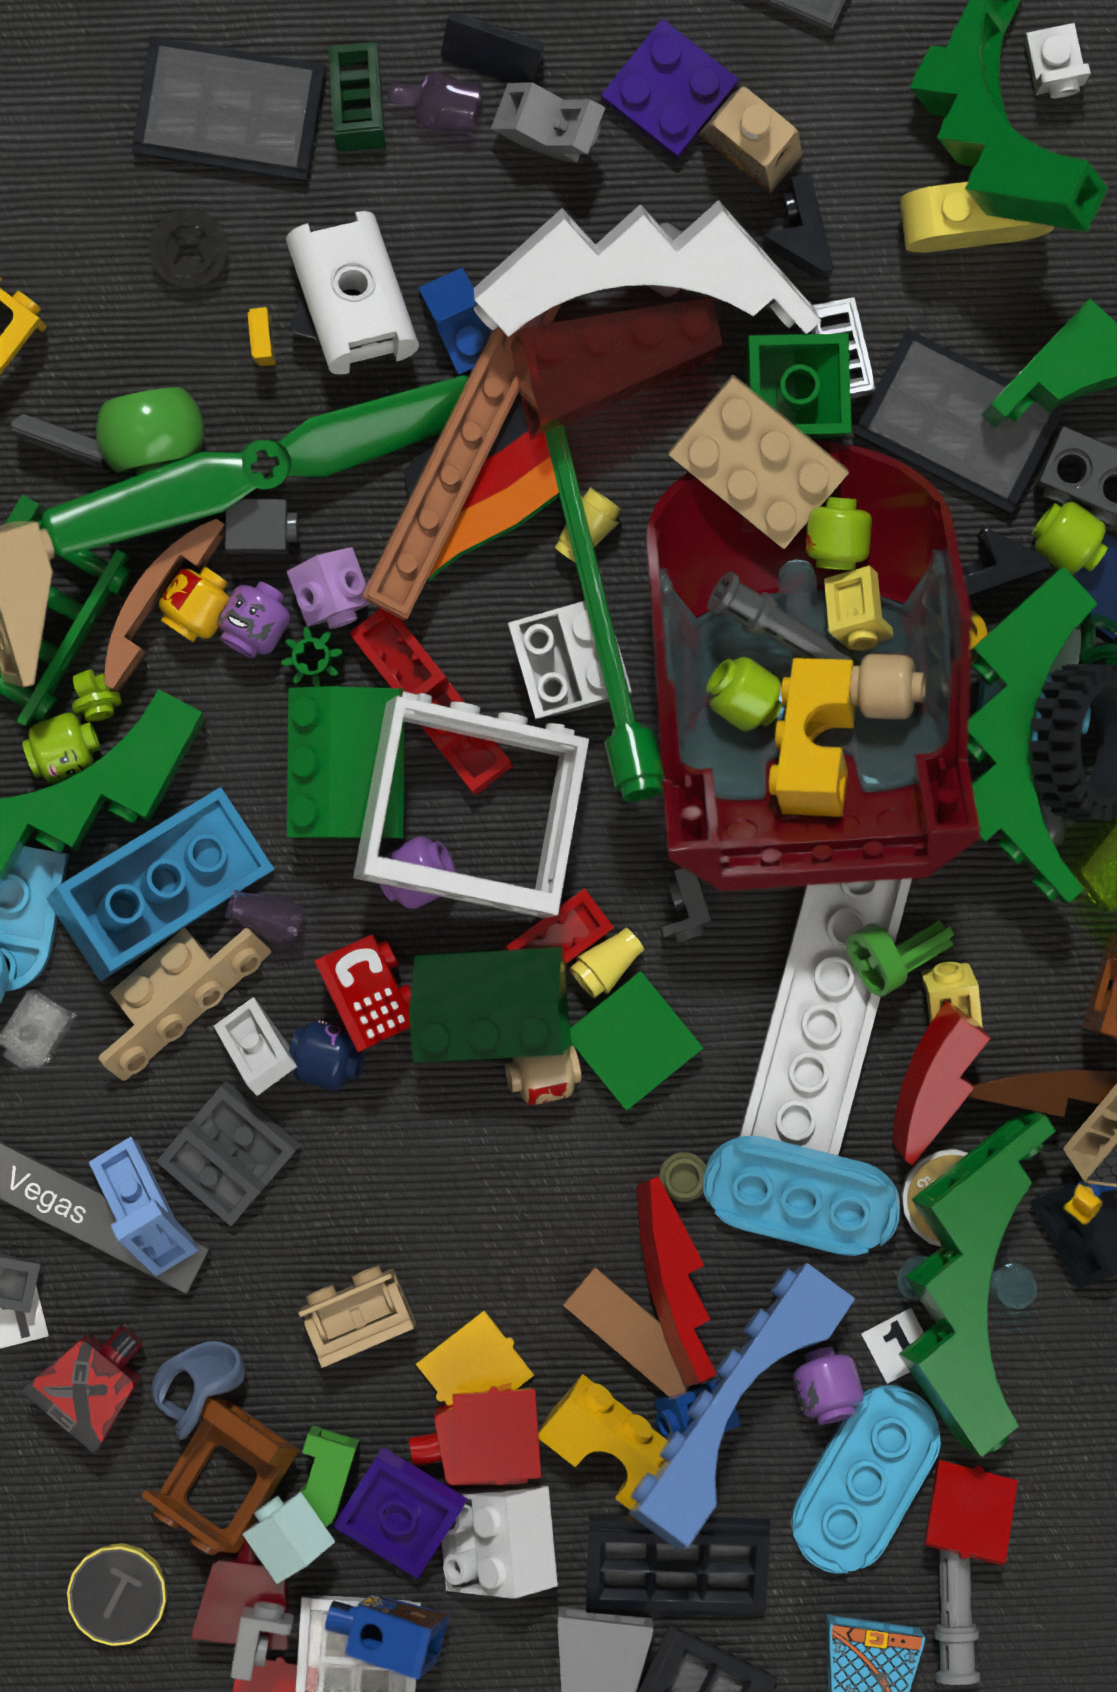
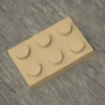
(758, 461)

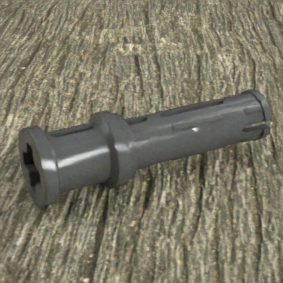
(761, 615)

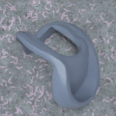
(214, 1370)

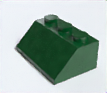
(489, 1005)

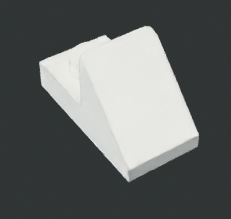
(255, 1046)

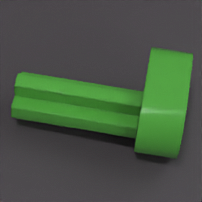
(886, 966)

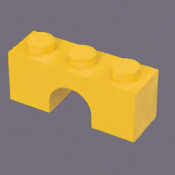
(808, 775)
(594, 1421)

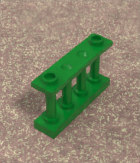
(112, 578)

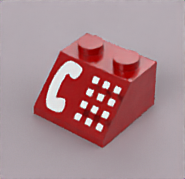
(367, 990)

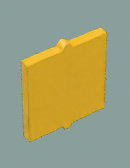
(474, 1361)

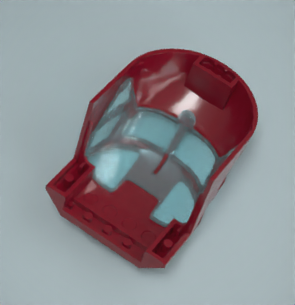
(906, 778)

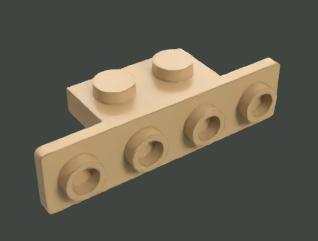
(173, 992)

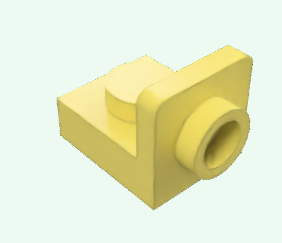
(856, 609)
(952, 983)

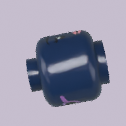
(325, 1055)

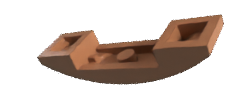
(193, 547)

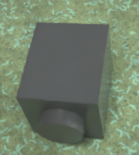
(260, 527)

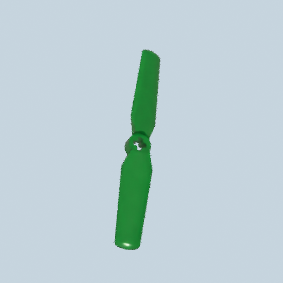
(217, 480)

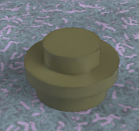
(683, 1176)

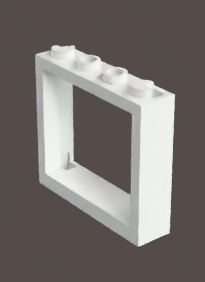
(506, 729)

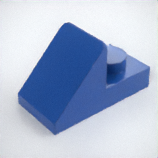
(452, 311)

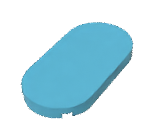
(801, 1195)
(866, 1480)

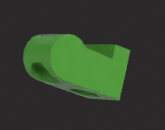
(329, 1472)

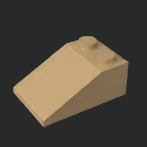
(23, 598)

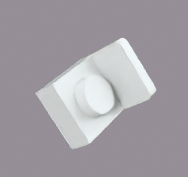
(1056, 61)

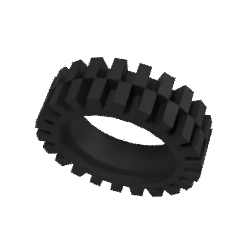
(1060, 746)

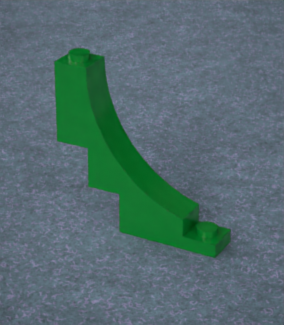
(1068, 366)
(969, 1215)

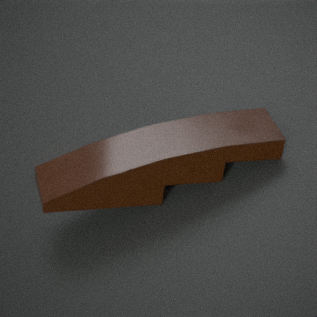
(1047, 1089)

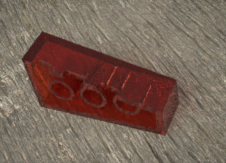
(605, 358)

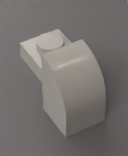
(547, 122)

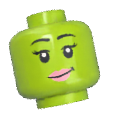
(60, 747)

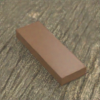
(626, 1329)

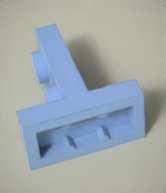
(141, 1211)

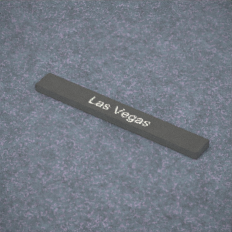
(78, 1211)

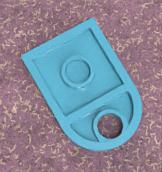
(26, 915)

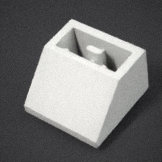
(560, 660)
(501, 1542)

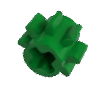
(300, 651)

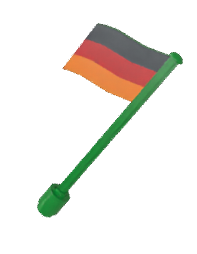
(511, 488)

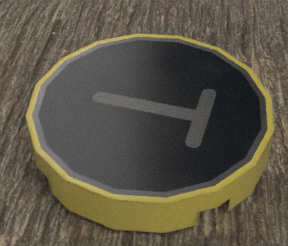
(117, 1594)

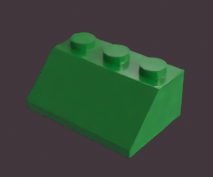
(333, 762)

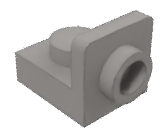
(250, 1645)

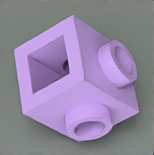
(329, 588)

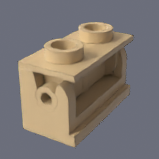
(357, 1315)

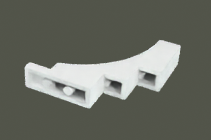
(708, 258)

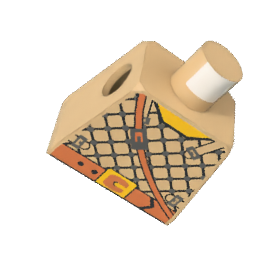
(754, 138)

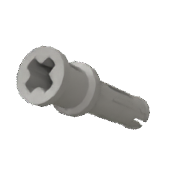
(956, 1630)

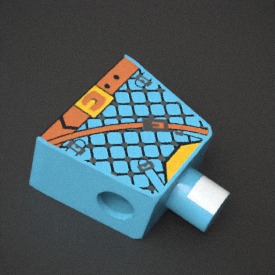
(871, 1655)

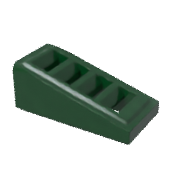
(360, 127)

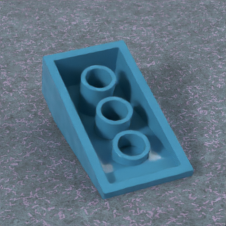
(159, 883)

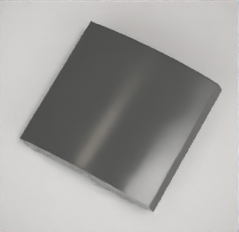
(228, 1153)

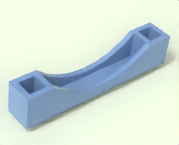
(683, 1489)

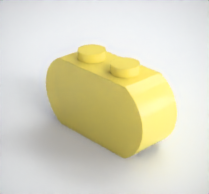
(951, 219)

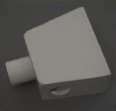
(602, 1650)

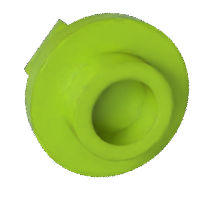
(96, 698)

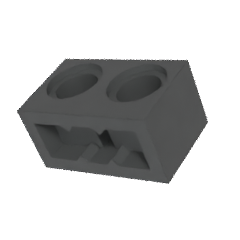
(1096, 464)

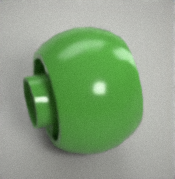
(149, 430)

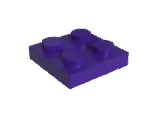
(669, 89)
(400, 1512)

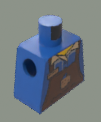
(408, 1639)

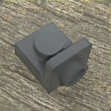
(689, 896)

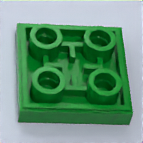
(633, 1040)

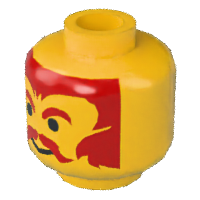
(194, 603)

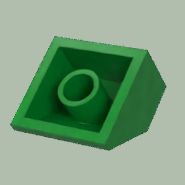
(803, 379)

